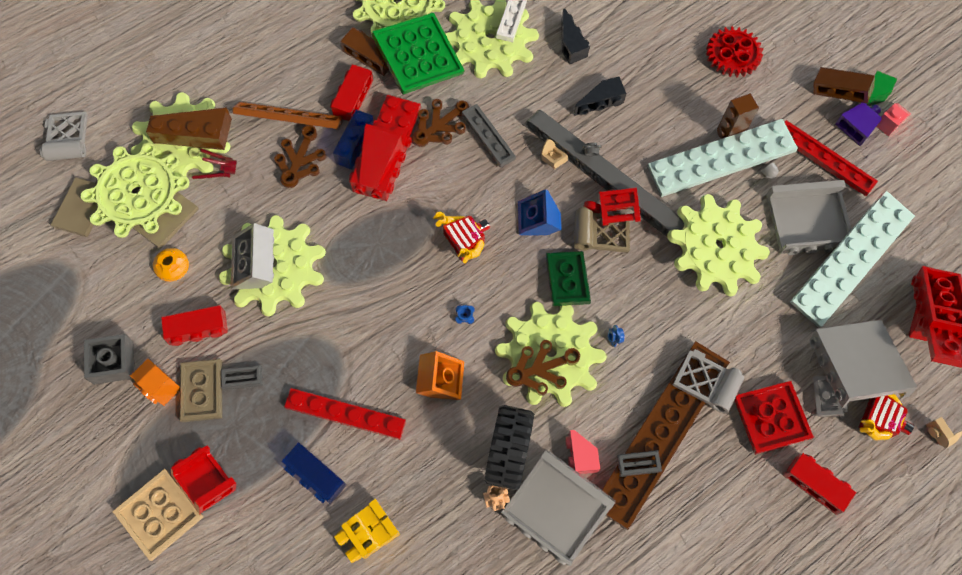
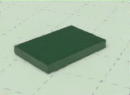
(568, 278)

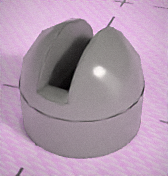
(770, 171)

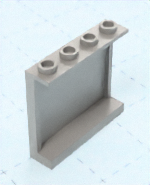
(808, 216)
(861, 362)
(557, 508)

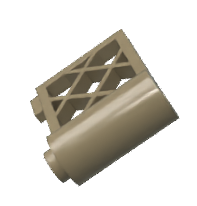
(586, 232)

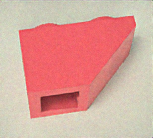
(583, 454)

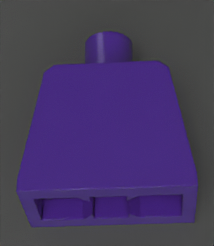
(859, 122)

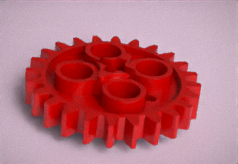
(734, 51)

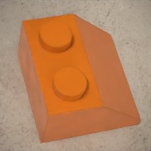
(440, 376)

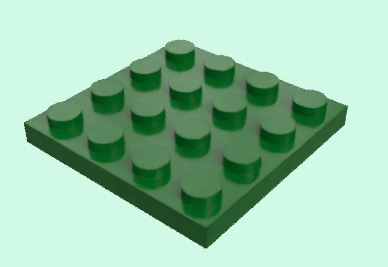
(417, 53)

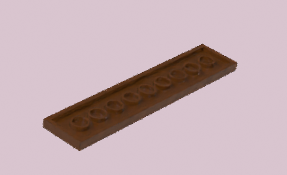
(662, 433)

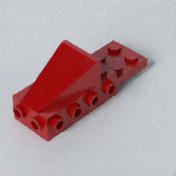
(384, 148)
(938, 314)

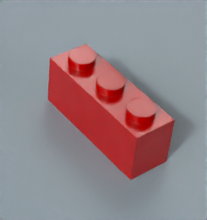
(352, 92)
(194, 325)
(820, 483)

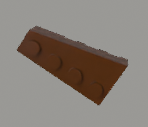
(191, 129)

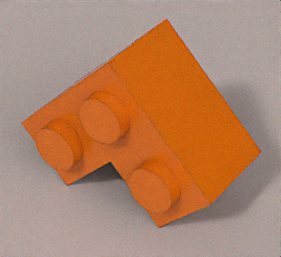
(154, 383)

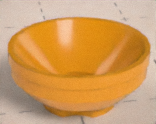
(173, 271)

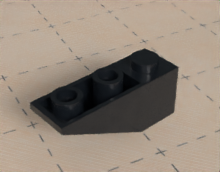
(574, 45)
(604, 95)

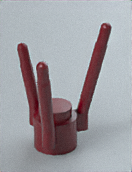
(227, 165)

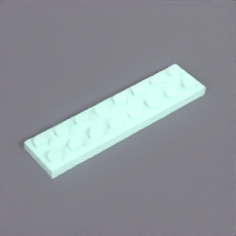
(722, 157)
(852, 259)

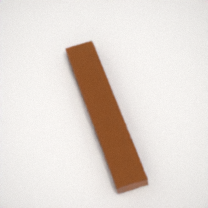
(287, 115)

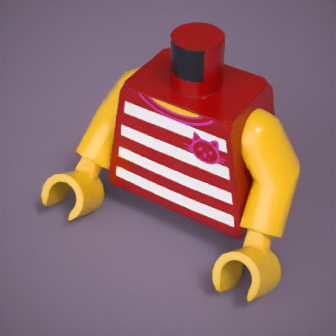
(463, 234)
(885, 418)

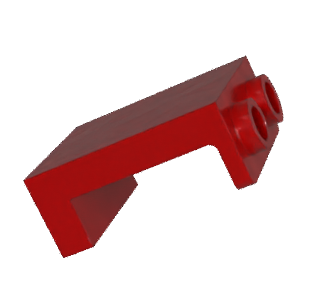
(202, 479)

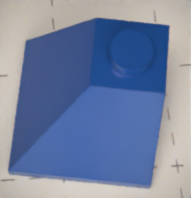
(538, 215)

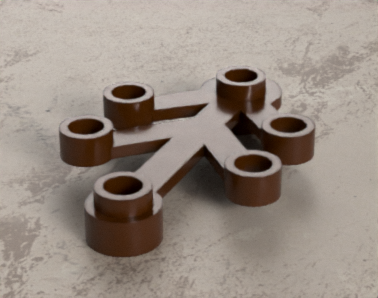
(439, 124)
(299, 159)
(540, 368)

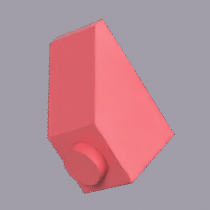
(893, 119)

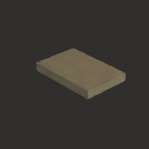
(74, 212)
(169, 223)
(200, 390)

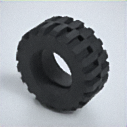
(509, 447)

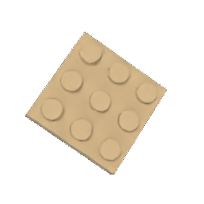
(157, 515)

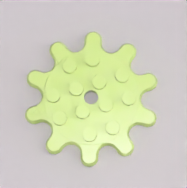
(388, 13)
(489, 52)
(189, 156)
(127, 172)
(705, 257)
(291, 272)
(563, 335)

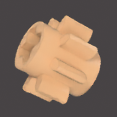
(496, 497)

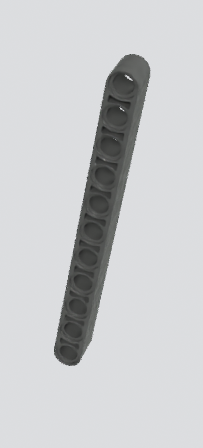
(603, 171)

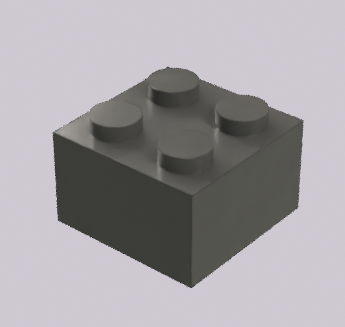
(108, 359)

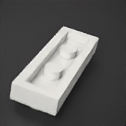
(511, 20)

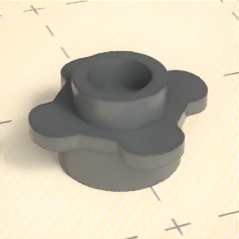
(591, 149)

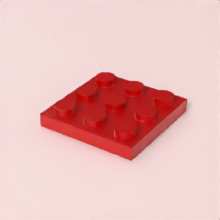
(784, 429)

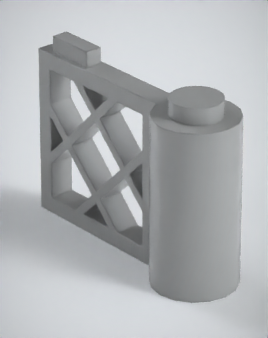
(65, 146)
(724, 389)

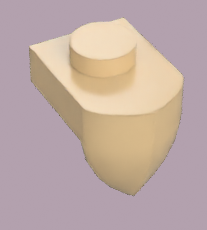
(552, 155)
(941, 432)

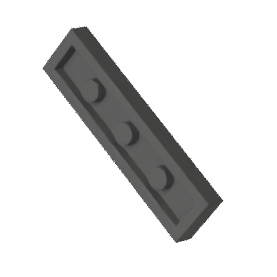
(488, 135)

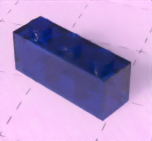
(352, 139)
(313, 474)

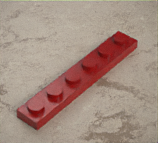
(831, 161)
(345, 414)

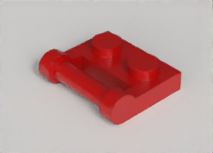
(619, 200)

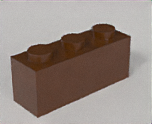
(364, 50)
(844, 84)
(737, 116)

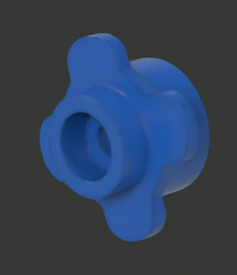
(469, 310)
(616, 335)

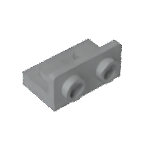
(825, 399)

